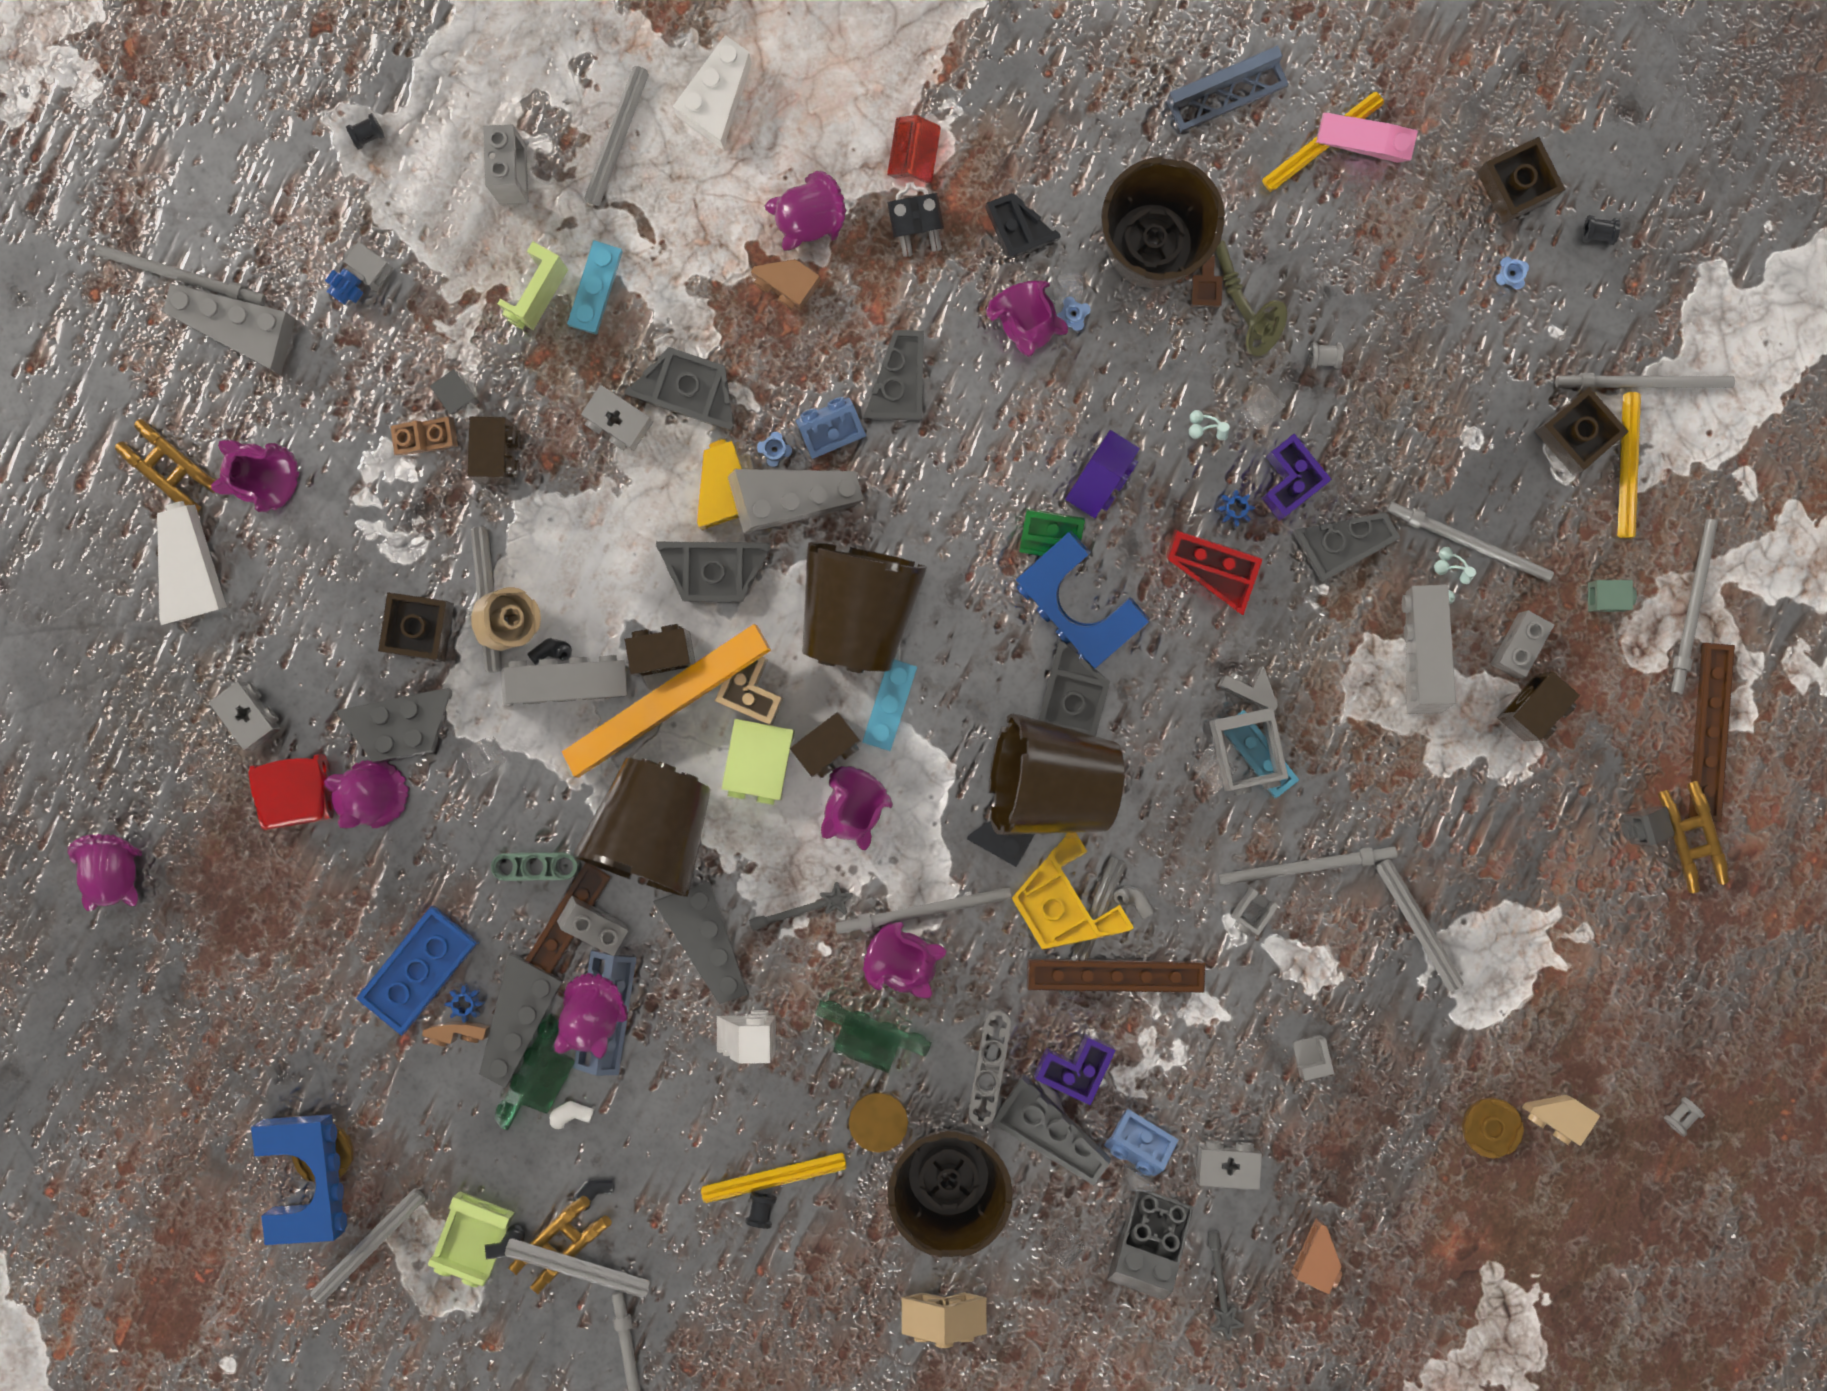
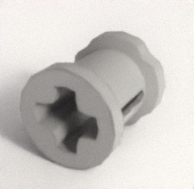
(1326, 355)
(1693, 1114)

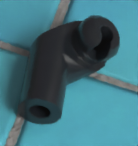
(552, 648)
(594, 1187)
(497, 1250)

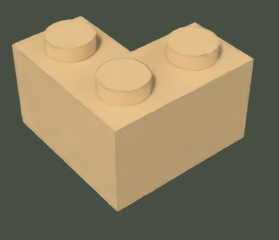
(743, 695)
(944, 1318)

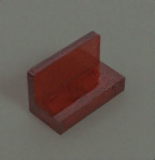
(914, 148)

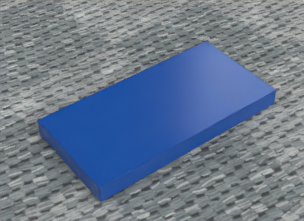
(417, 970)

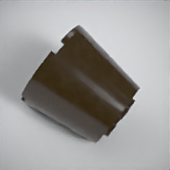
(1166, 203)
(857, 606)
(1053, 779)
(648, 826)
(950, 1215)

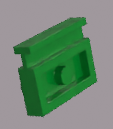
(1045, 529)

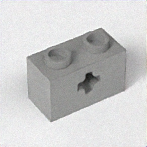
(607, 404)
(1522, 644)
(231, 708)
(592, 925)
(1242, 1175)

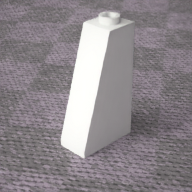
(185, 566)

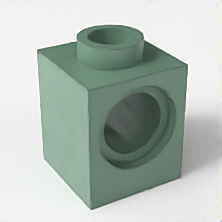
(1611, 595)

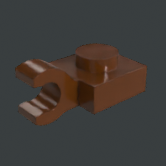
(1207, 288)

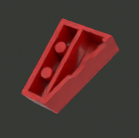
(1217, 567)

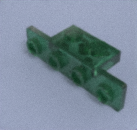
(867, 1039)
(538, 1077)

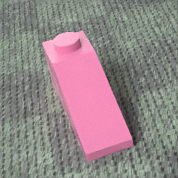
(1367, 137)

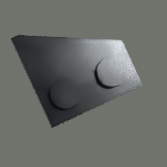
(1018, 226)
(1007, 847)

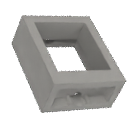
(506, 173)
(1274, 745)

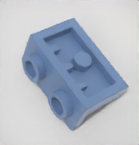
(830, 426)
(1141, 1144)

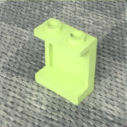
(539, 290)
(757, 761)
(464, 1237)

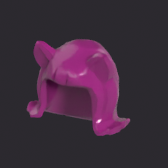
(809, 210)
(1027, 315)
(257, 474)
(368, 794)
(853, 805)
(104, 870)
(901, 961)
(589, 1015)

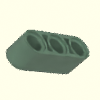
(522, 870)

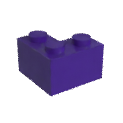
(1104, 472)
(1300, 476)
(1079, 1076)

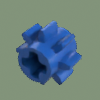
(344, 286)
(1241, 502)
(459, 1010)

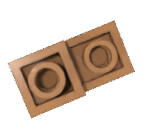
(424, 436)
(448, 1032)

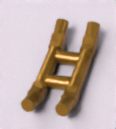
(162, 448)
(1703, 820)
(562, 1224)

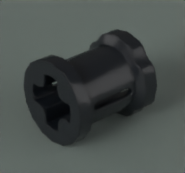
(365, 131)
(1601, 230)
(761, 1210)

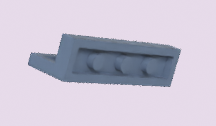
(1223, 79)
(621, 972)

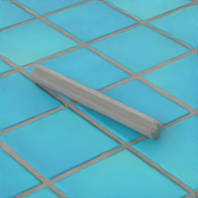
(616, 135)
(484, 585)
(1098, 908)
(1419, 925)
(367, 1246)
(577, 1268)

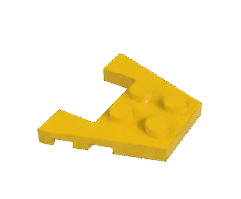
(1055, 909)

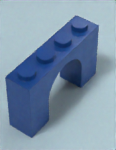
(1093, 640)
(314, 1143)

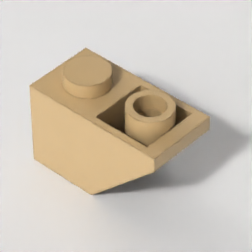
(1565, 1115)

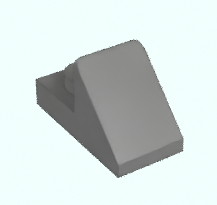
(1257, 693)

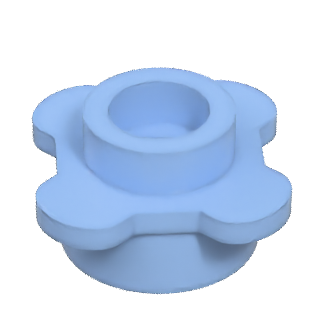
(1520, 269)
(1081, 310)
(774, 440)

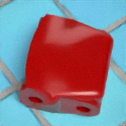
(291, 792)

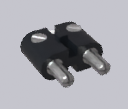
(916, 216)

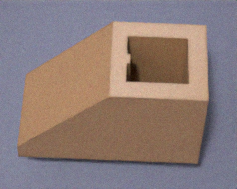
(789, 280)

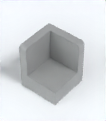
(1313, 1057)

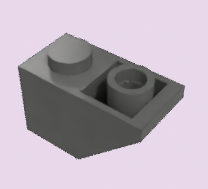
(1648, 826)

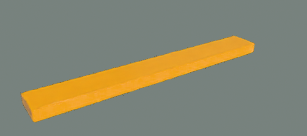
(666, 700)

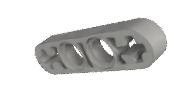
(993, 1068)

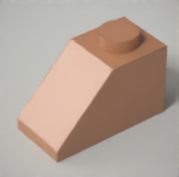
(1318, 1260)

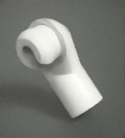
(569, 1111)

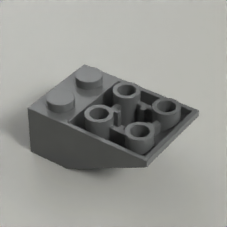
(1151, 1244)

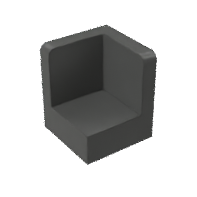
(453, 392)

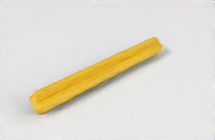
(1313, 149)
(1629, 465)
(773, 1177)

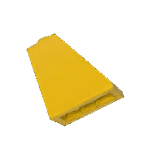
(715, 496)

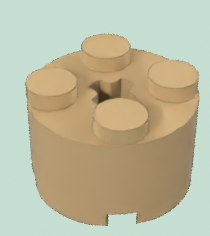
(509, 603)

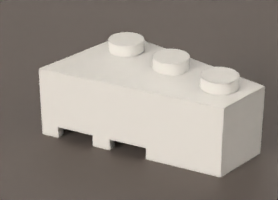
(715, 91)
(747, 1037)

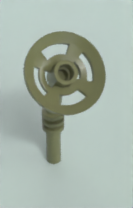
(1259, 324)

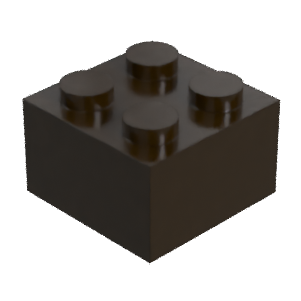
(1520, 180)
(1581, 431)
(493, 451)
(416, 626)
(659, 652)
(1539, 707)
(826, 745)

